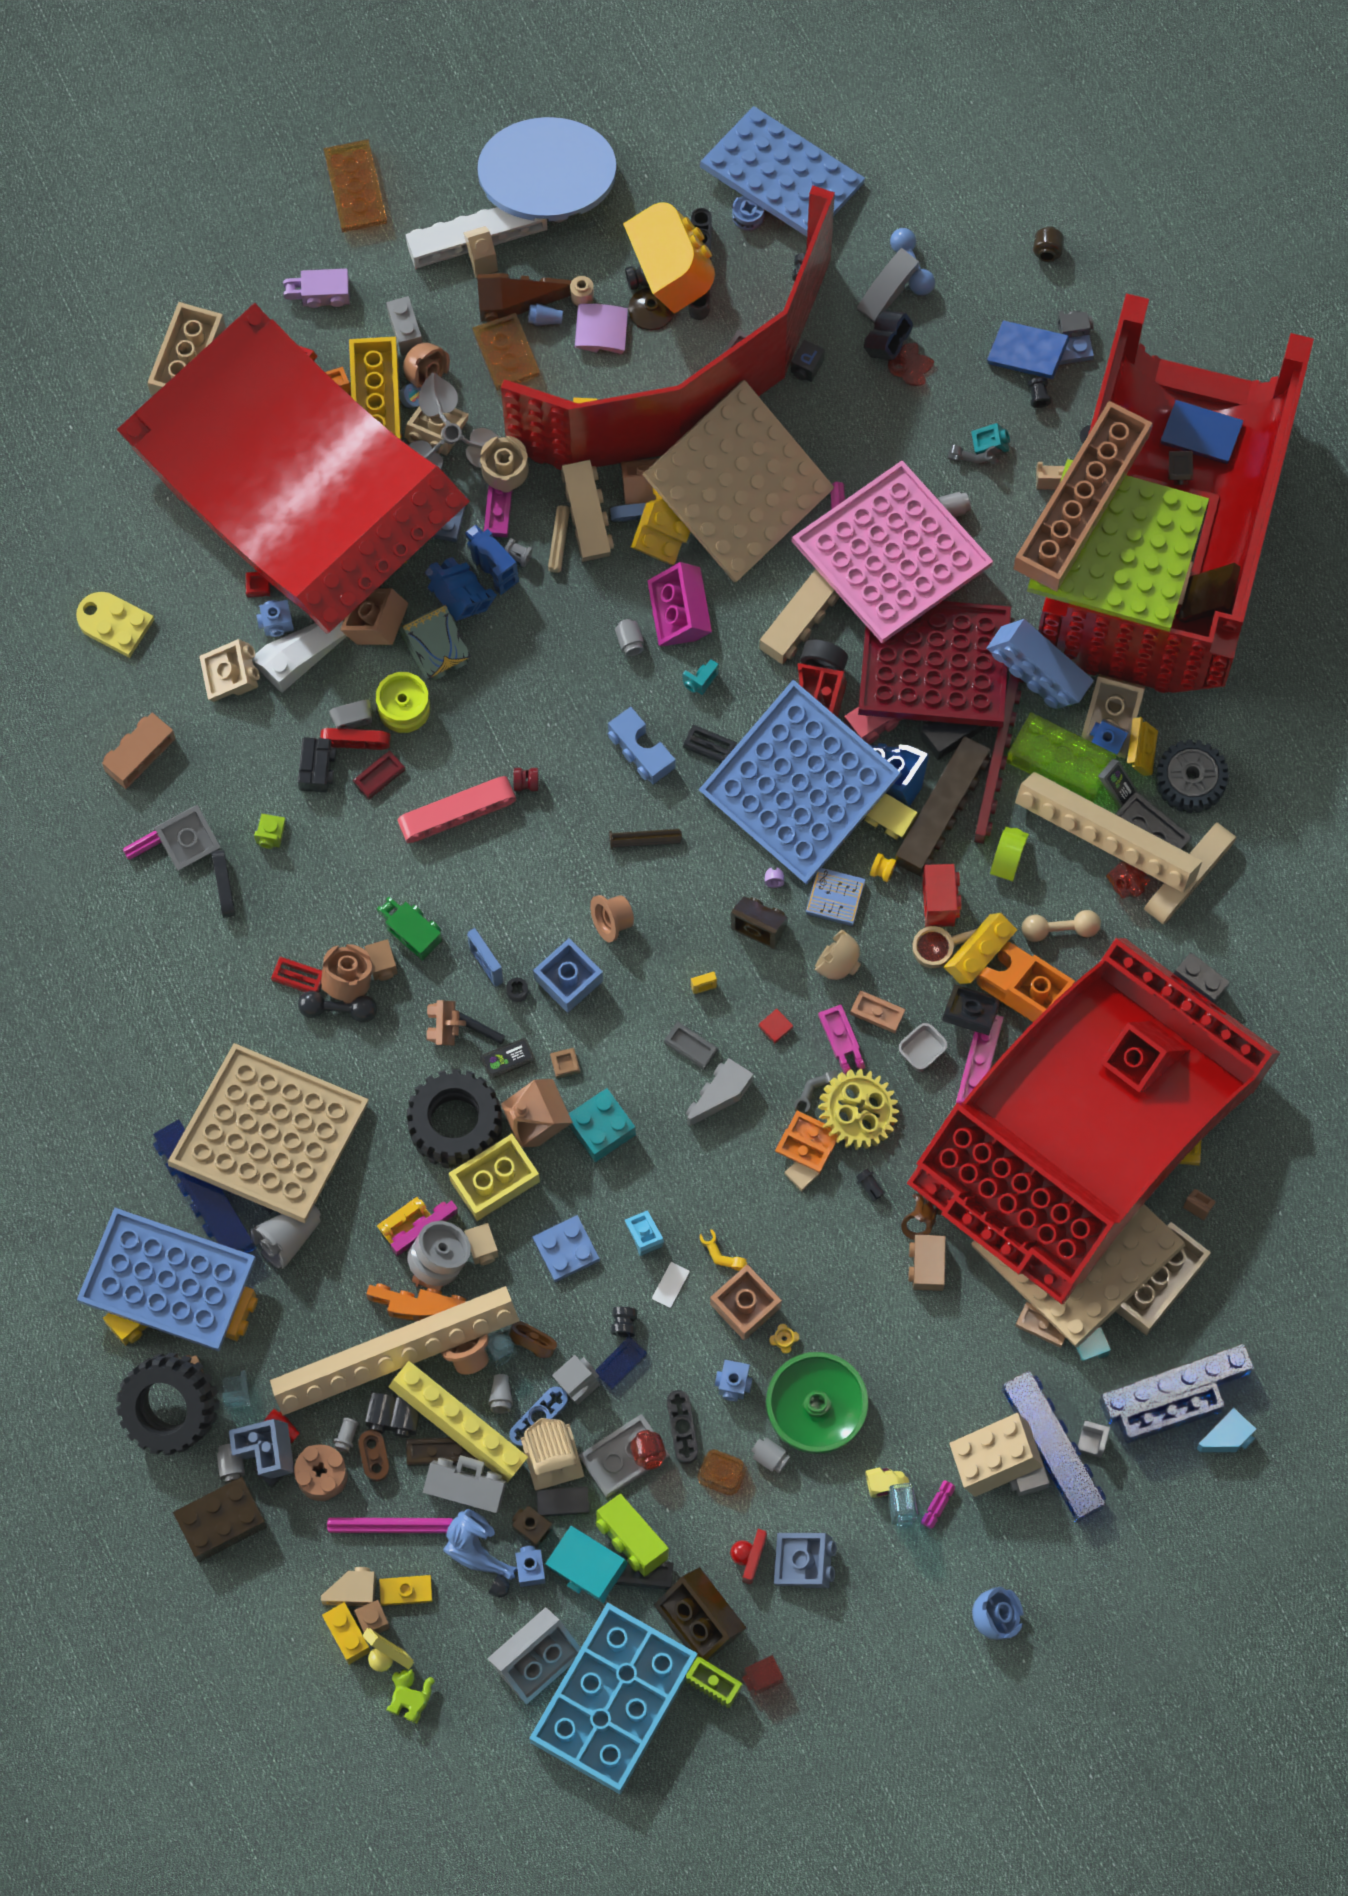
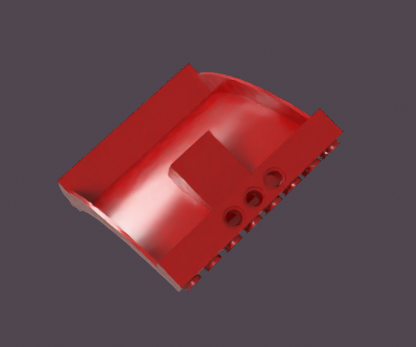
(291, 469)
(1088, 1117)

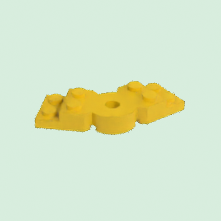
(660, 531)

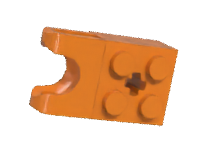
(1027, 984)

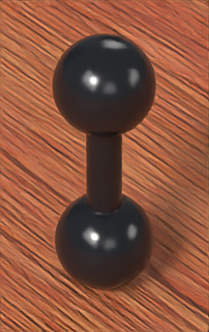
(312, 1004)

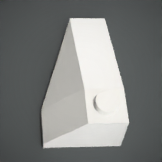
(295, 654)

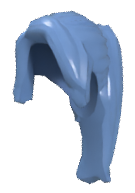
(466, 1548)

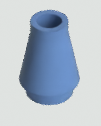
(544, 315)

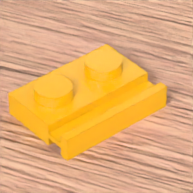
(1142, 746)

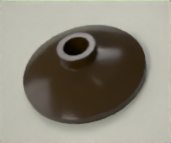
(648, 317)

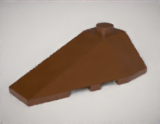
(505, 296)

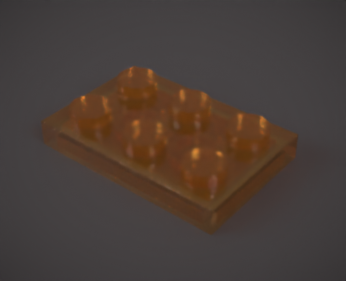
(506, 350)

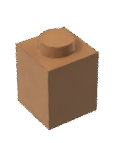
(382, 960)
(372, 1617)

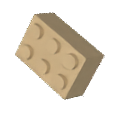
(996, 1454)

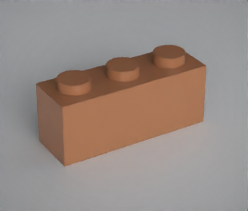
(138, 750)

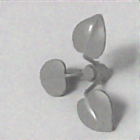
(440, 397)

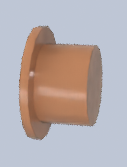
(611, 916)
(469, 1356)

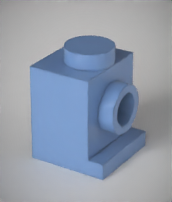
(532, 1575)

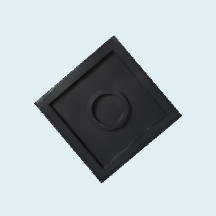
(971, 1009)

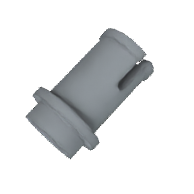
(346, 1434)

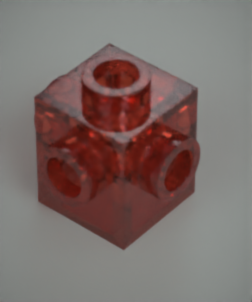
(1128, 880)

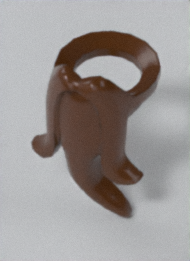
(923, 1212)

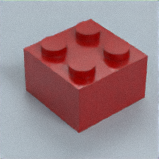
(941, 895)

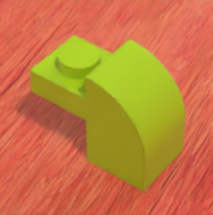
(1009, 853)

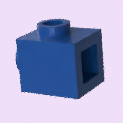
(1108, 736)

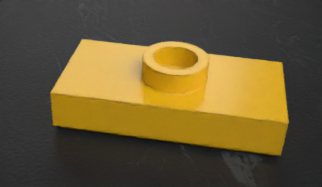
(405, 1590)

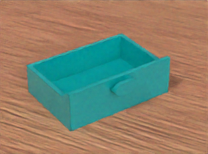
(586, 1564)

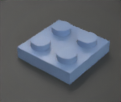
(565, 1248)

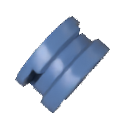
(747, 213)

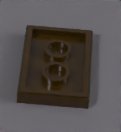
(1209, 593)

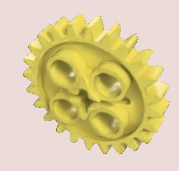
(853, 1129)

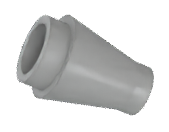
(500, 1396)

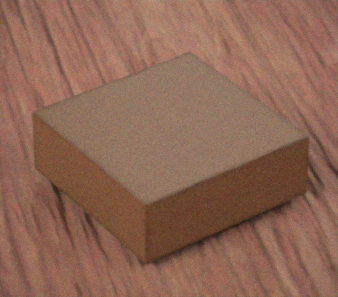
(565, 1063)

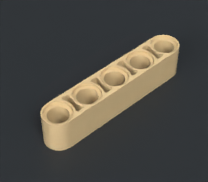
(1210, 851)

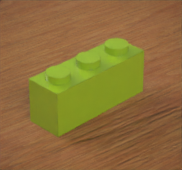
(631, 1535)

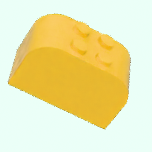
(671, 255)

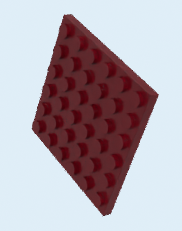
(938, 668)

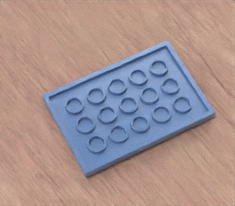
(778, 168)
(166, 1279)

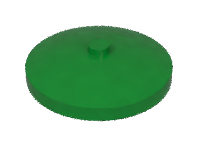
(817, 1402)

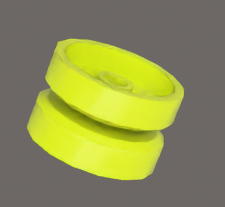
(403, 702)

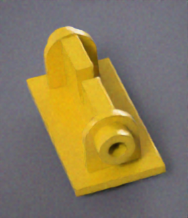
(403, 1219)

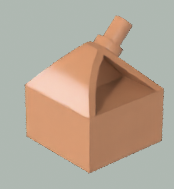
(536, 1113)

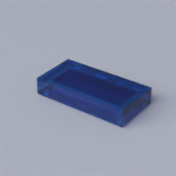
(621, 1362)

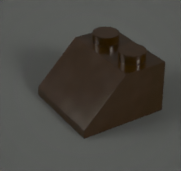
(758, 921)

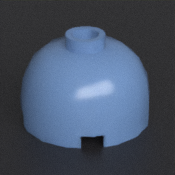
(997, 1613)

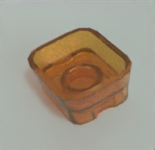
(721, 1472)

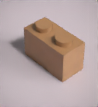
(929, 1262)

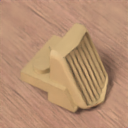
(551, 1453)

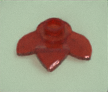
(913, 365)

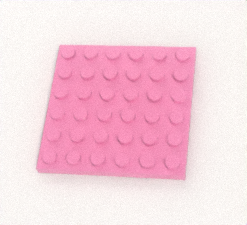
(892, 551)

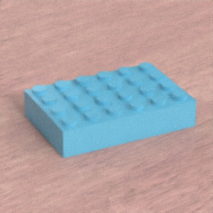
(613, 1698)

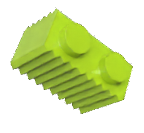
(713, 1682)

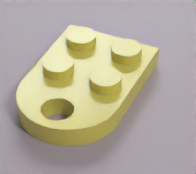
(114, 623)

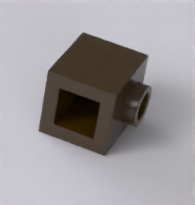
(531, 1526)

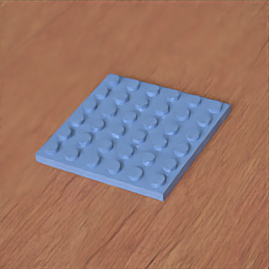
(800, 781)

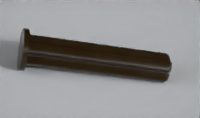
(642, 838)

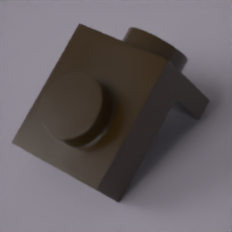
(1180, 467)

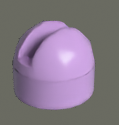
(774, 878)

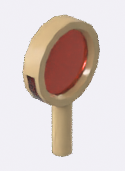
(935, 946)

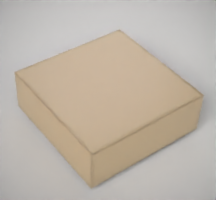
(801, 1175)

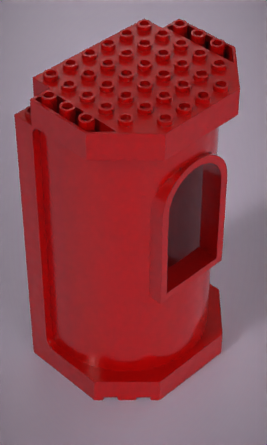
(1236, 518)

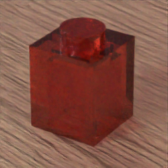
(762, 1675)

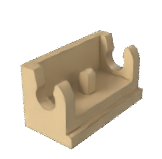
(1048, 476)

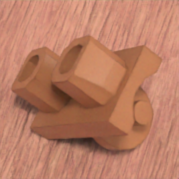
(446, 1022)

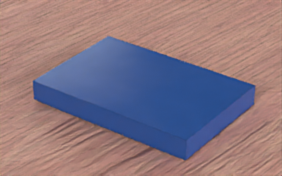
(1028, 349)
(1201, 431)

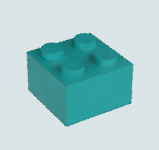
(601, 1125)

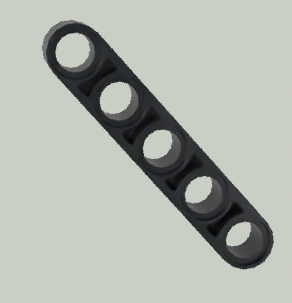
(702, 214)

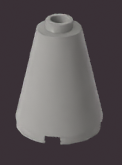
(284, 1236)

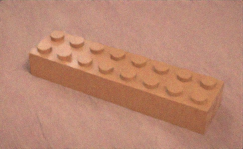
(1082, 496)

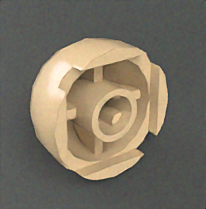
(839, 957)

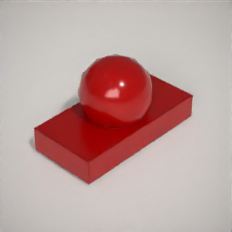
(747, 1554)

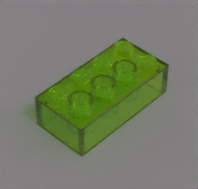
(1060, 756)

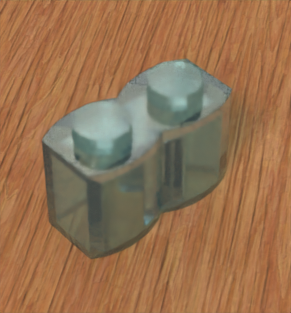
(902, 1505)

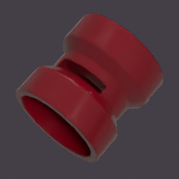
(520, 776)

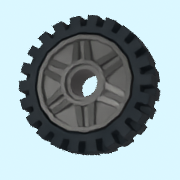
(1186, 792)

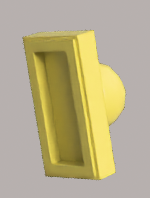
(385, 1652)

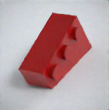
(824, 685)

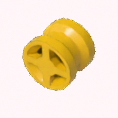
(883, 867)

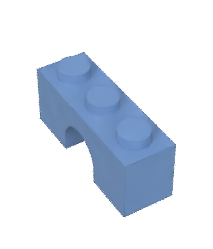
(651, 762)

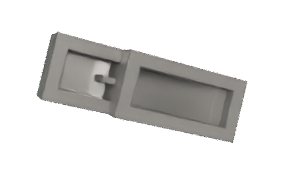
(888, 285)

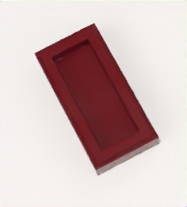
(379, 775)

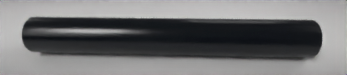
(482, 1029)

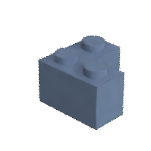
(268, 1443)

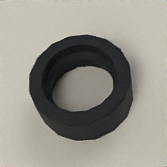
(824, 655)

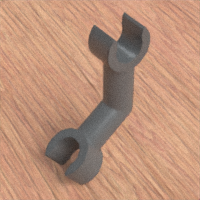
(957, 454)
(811, 1085)

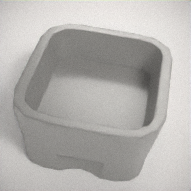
(352, 715)
(922, 1046)

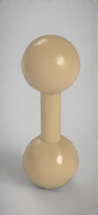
(1085, 923)

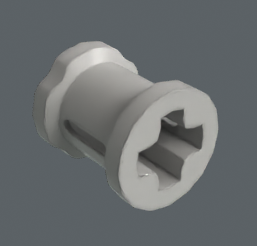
(519, 553)

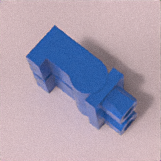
(492, 558)
(458, 589)

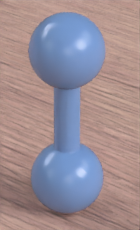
(922, 280)

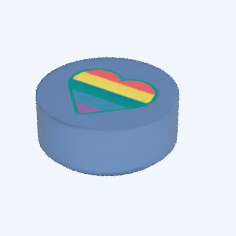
(410, 396)

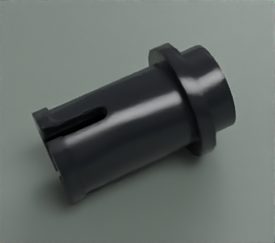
(870, 1184)

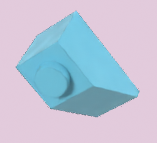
(1229, 1434)

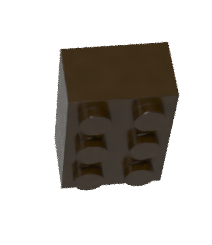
(219, 1519)

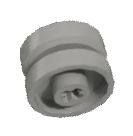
(439, 1253)

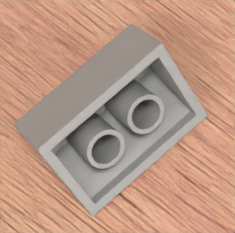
(535, 1655)

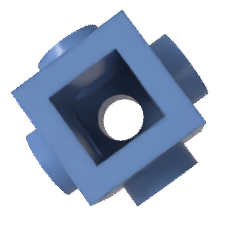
(275, 618)
(733, 1372)

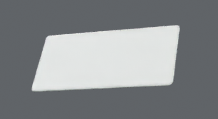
(670, 1284)

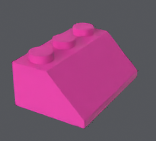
(679, 605)

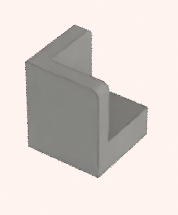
(1093, 1439)

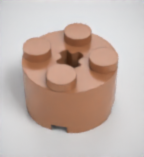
(346, 972)
(328, 1484)

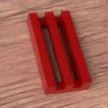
(293, 984)

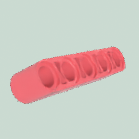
(456, 809)

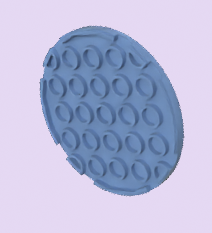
(547, 168)

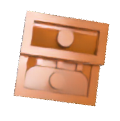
(807, 1142)

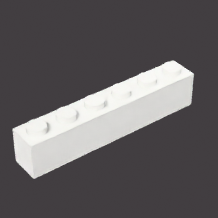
(448, 241)

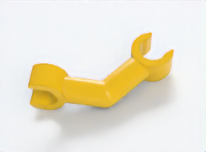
(735, 1263)

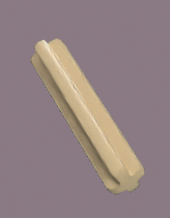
(558, 539)

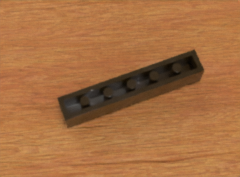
(942, 806)

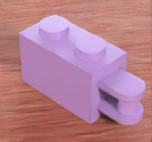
(319, 288)

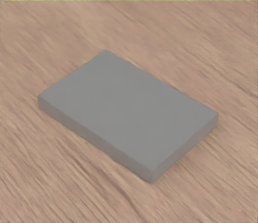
(611, 1459)

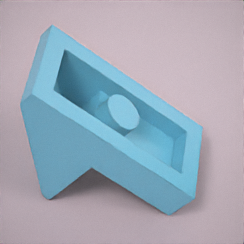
(644, 1233)

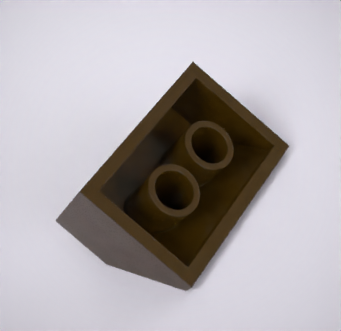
(700, 1615)

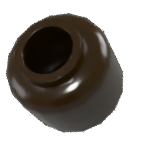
(1048, 244)

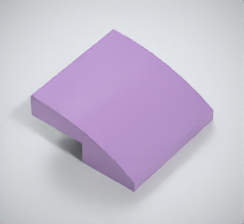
(601, 328)

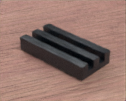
(705, 752)

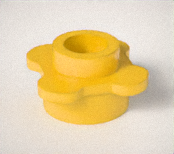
(784, 1331)

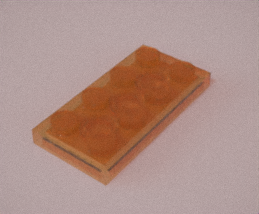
(355, 185)

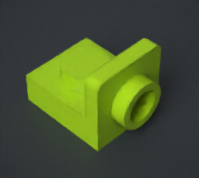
(270, 831)

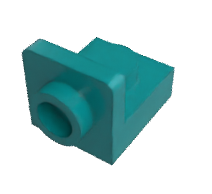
(990, 436)
(703, 678)

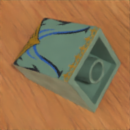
(435, 642)

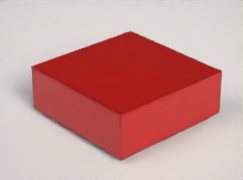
(256, 585)
(775, 1026)

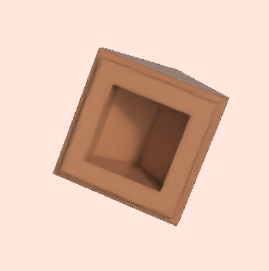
(1199, 1204)

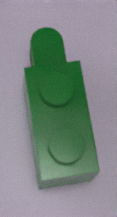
(411, 927)

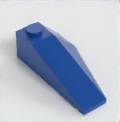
(911, 764)

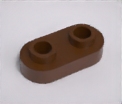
(532, 1339)
(374, 1456)

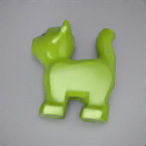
(407, 1698)

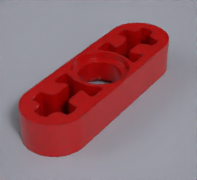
(357, 738)

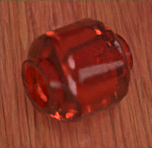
(648, 1449)

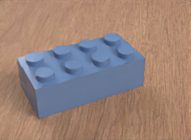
(1039, 664)

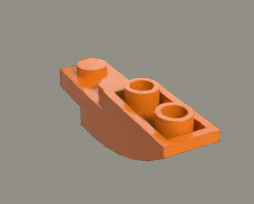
(407, 1307)

